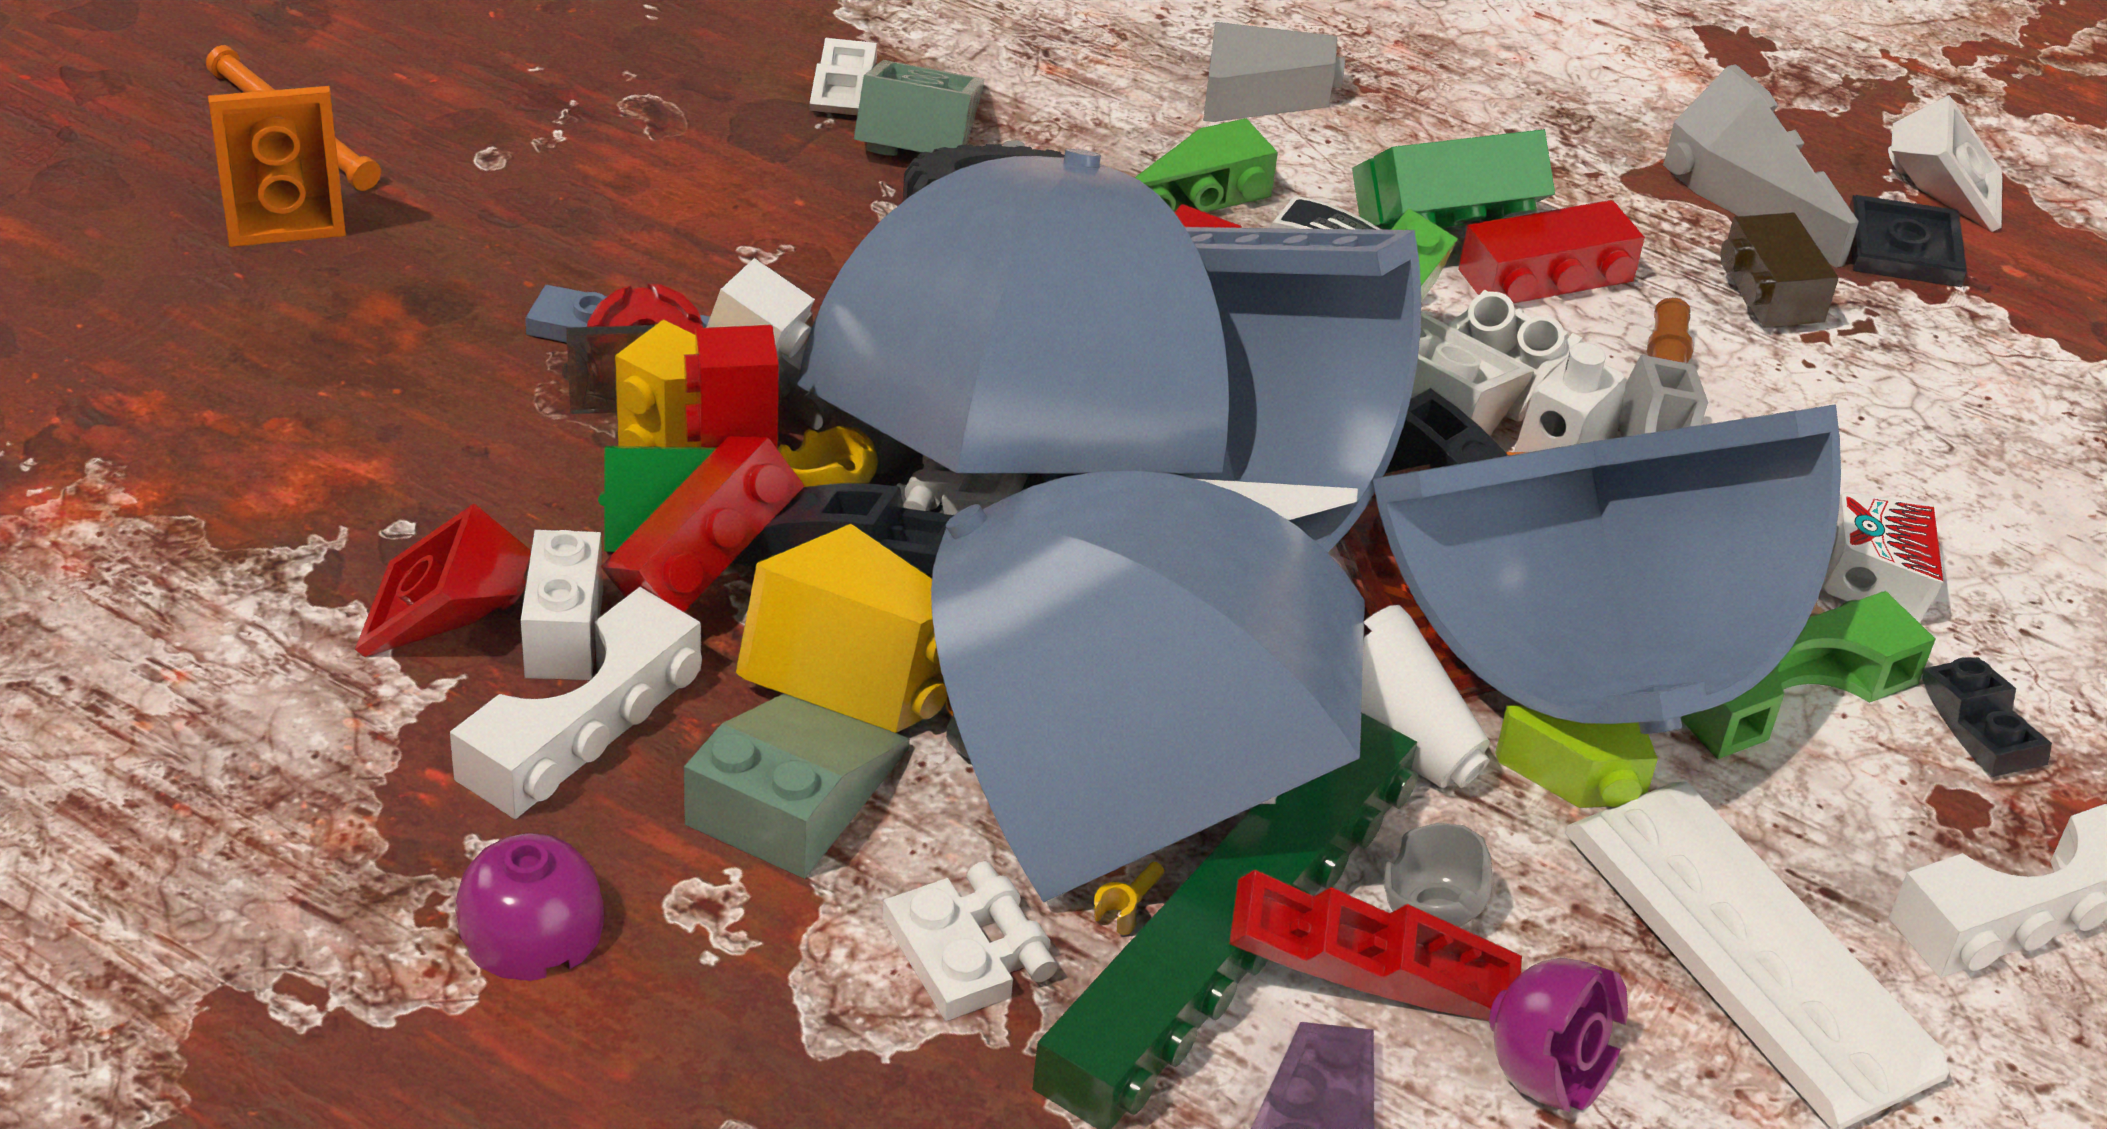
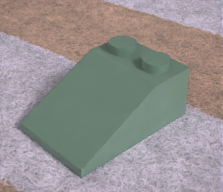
(915, 108)
(787, 780)

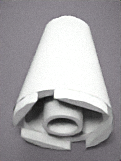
(1416, 697)

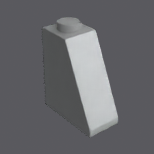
(1269, 72)

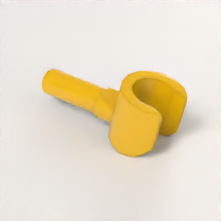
(1126, 897)

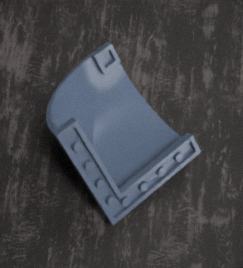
(1030, 325)
(1315, 356)
(1625, 566)
(1140, 663)

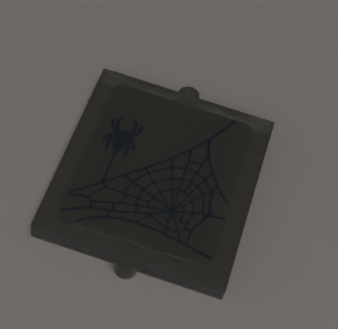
(593, 365)

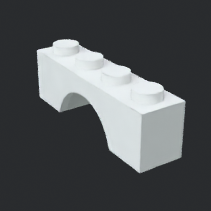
(524, 748)
(1971, 914)

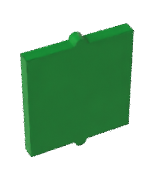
(639, 482)

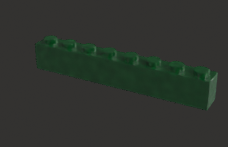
(1180, 964)

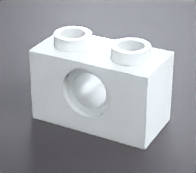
(562, 605)

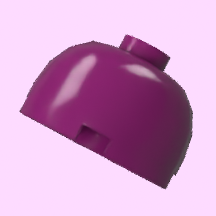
(529, 907)
(1557, 1031)

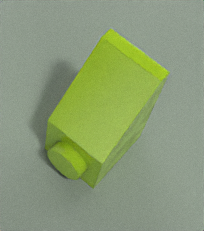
(1577, 760)

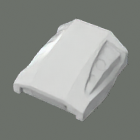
(1532, 341)

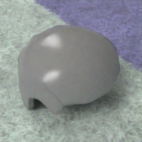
(1441, 872)

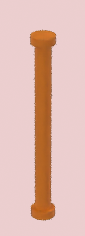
(225, 63)

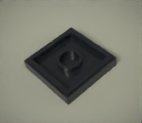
(1908, 241)

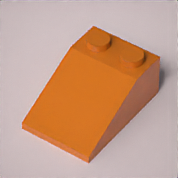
(278, 165)

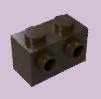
(1779, 269)

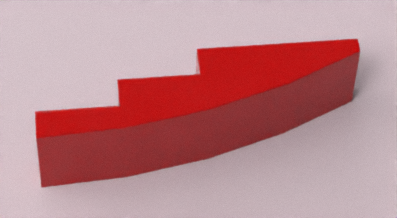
(1378, 952)

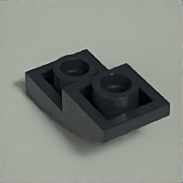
(1981, 716)

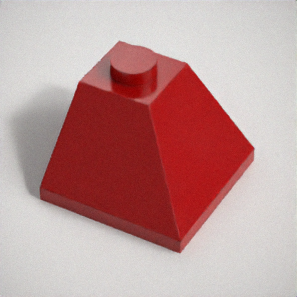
(446, 582)

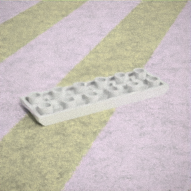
(1762, 954)

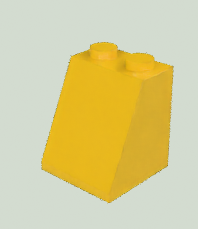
(845, 631)

